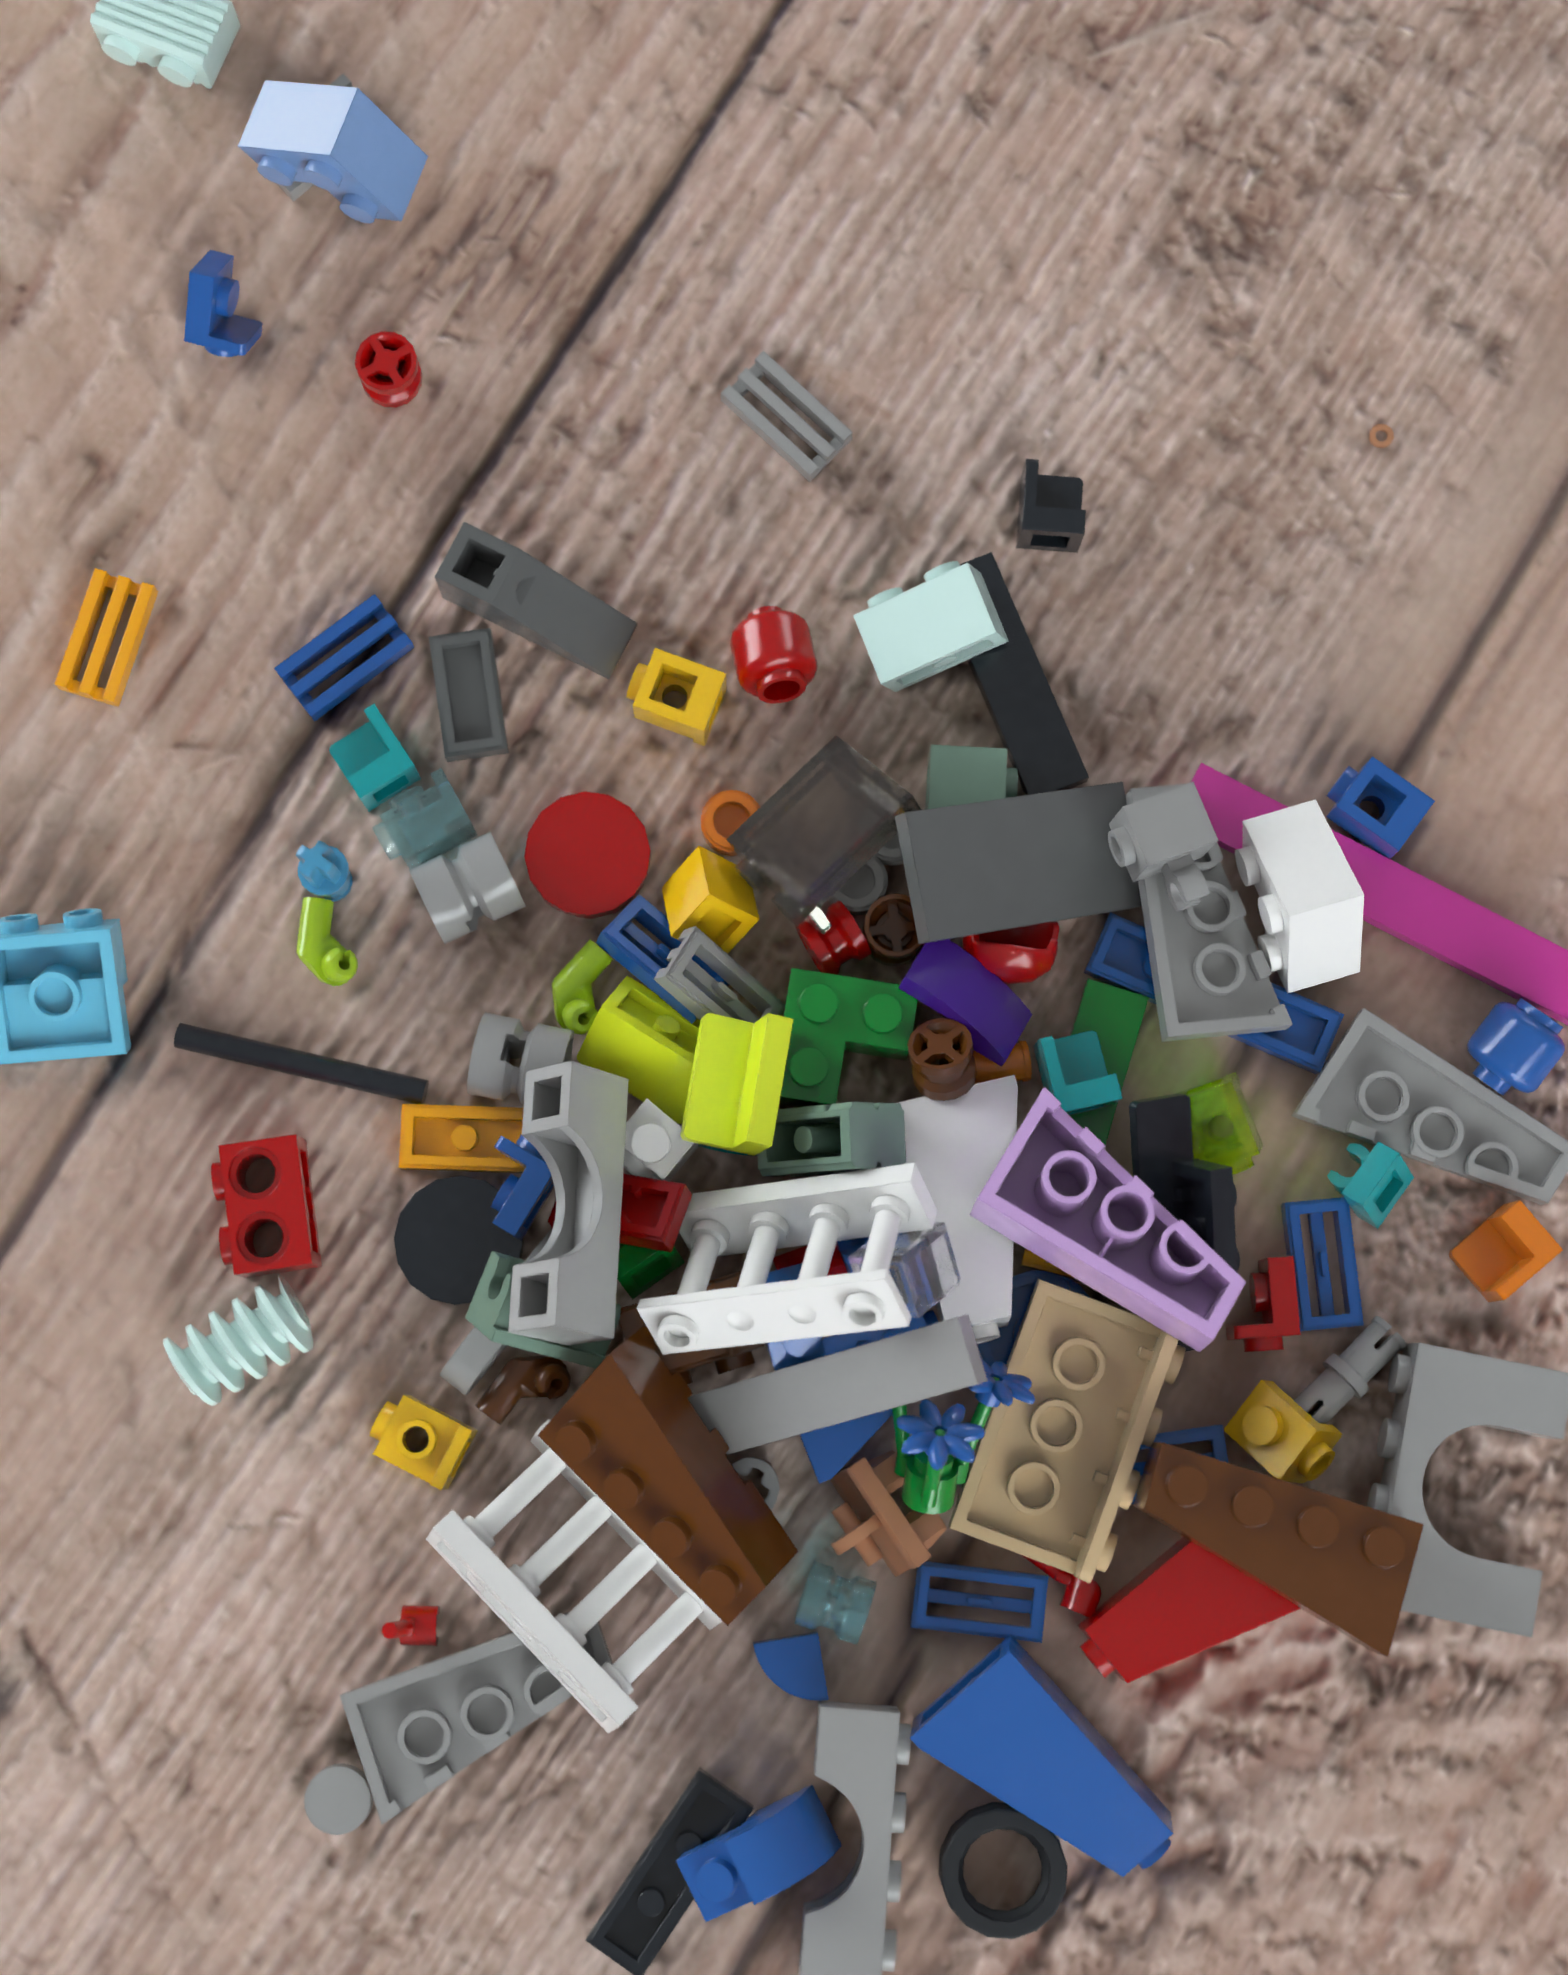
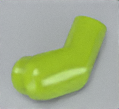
(318, 948)
(573, 989)

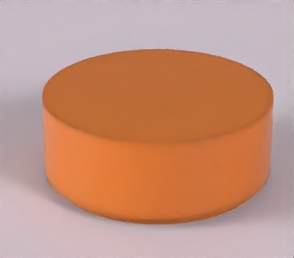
(723, 816)

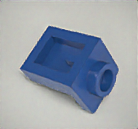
(212, 307)
(521, 1197)

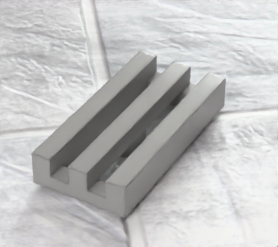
(750, 381)
(681, 965)

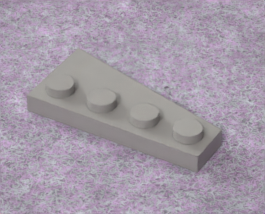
(1204, 958)
(1426, 1109)
(449, 1713)

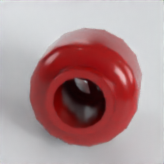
(773, 654)

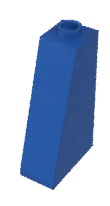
(1042, 1756)

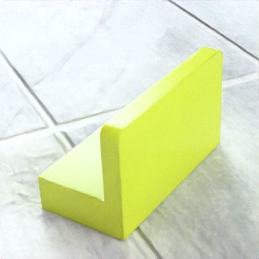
(646, 1043)
(736, 1082)

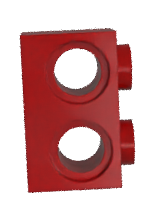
(286, 1202)

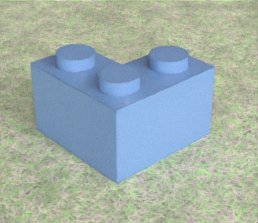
(336, 143)

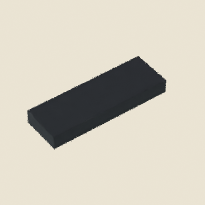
(655, 1890)

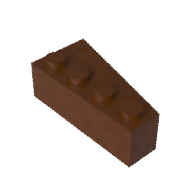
(670, 1477)
(1306, 1545)

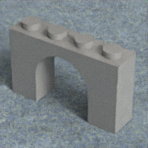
(1434, 1398)

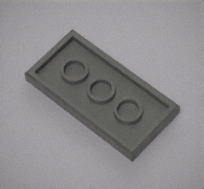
(1014, 862)

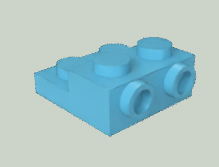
(62, 988)

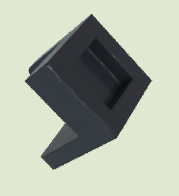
(1049, 511)

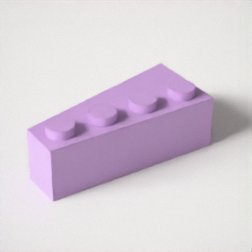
(1104, 1227)

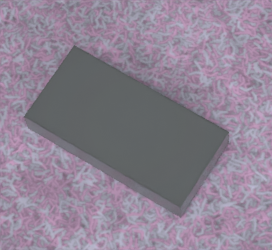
(468, 695)

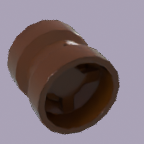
(894, 919)

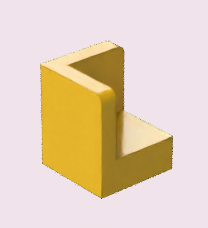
(712, 897)

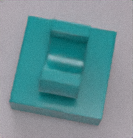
(1375, 1184)

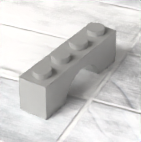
(579, 1129)
(859, 1756)

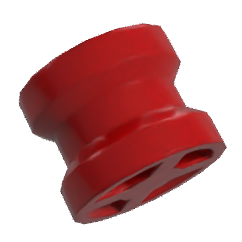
(384, 355)
(838, 944)

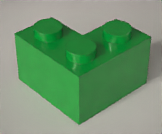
(834, 1017)

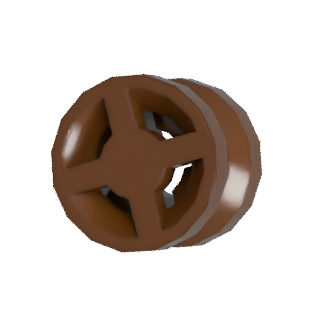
(951, 1047)

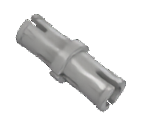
(1350, 1371)

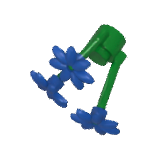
(943, 1447)

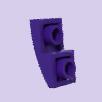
(967, 992)

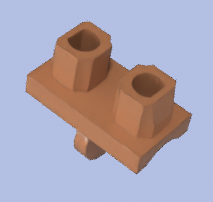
(875, 1521)

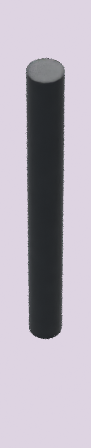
(301, 1063)

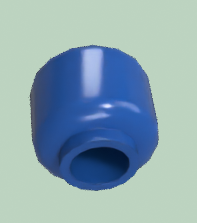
(1516, 1047)

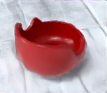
(1016, 953)

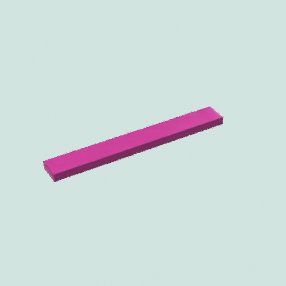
(1417, 907)

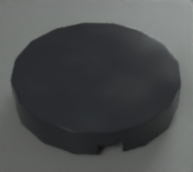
(448, 1238)

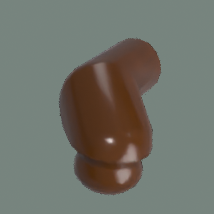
(524, 1379)

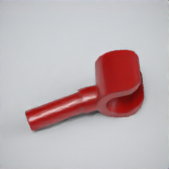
(1078, 1594)
(415, 1627)

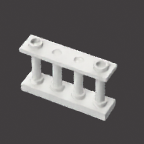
(786, 1215)
(561, 1639)

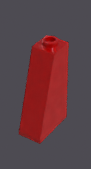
(1175, 1611)

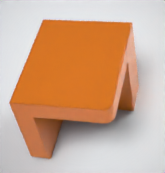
(1504, 1251)

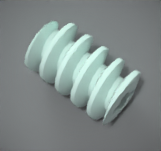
(242, 1343)

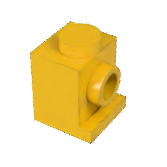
(667, 673)
(446, 1446)

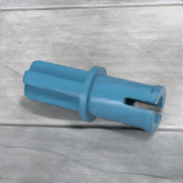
(324, 871)

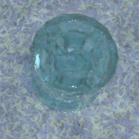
(835, 1602)

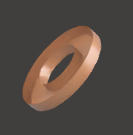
(1381, 444)

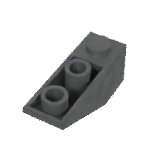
(532, 601)

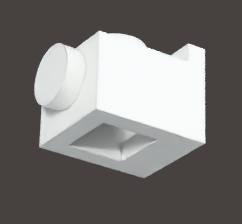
(655, 1144)

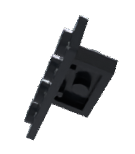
(1186, 1186)

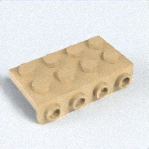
(1063, 1466)

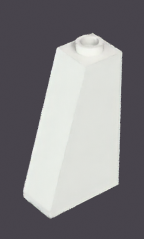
(956, 1153)

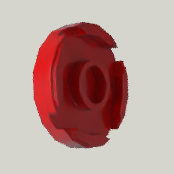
(587, 855)

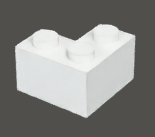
(1305, 894)

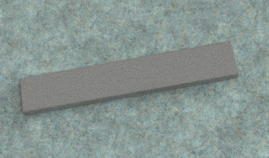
(844, 1385)

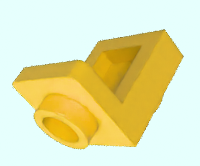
(1283, 1435)

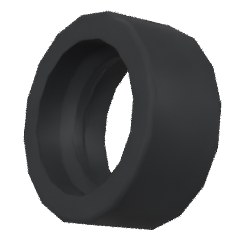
(994, 1922)

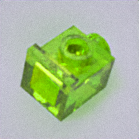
(1225, 1099)

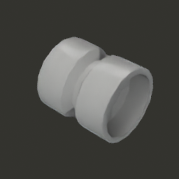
(467, 888)
(505, 1038)

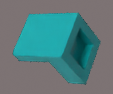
(374, 761)
(1076, 1072)

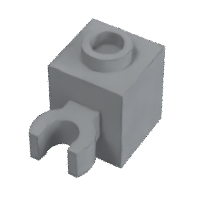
(1165, 837)

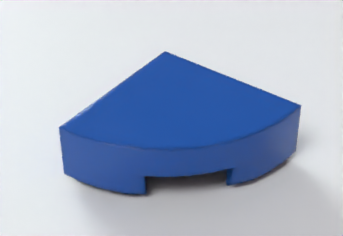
(794, 1664)

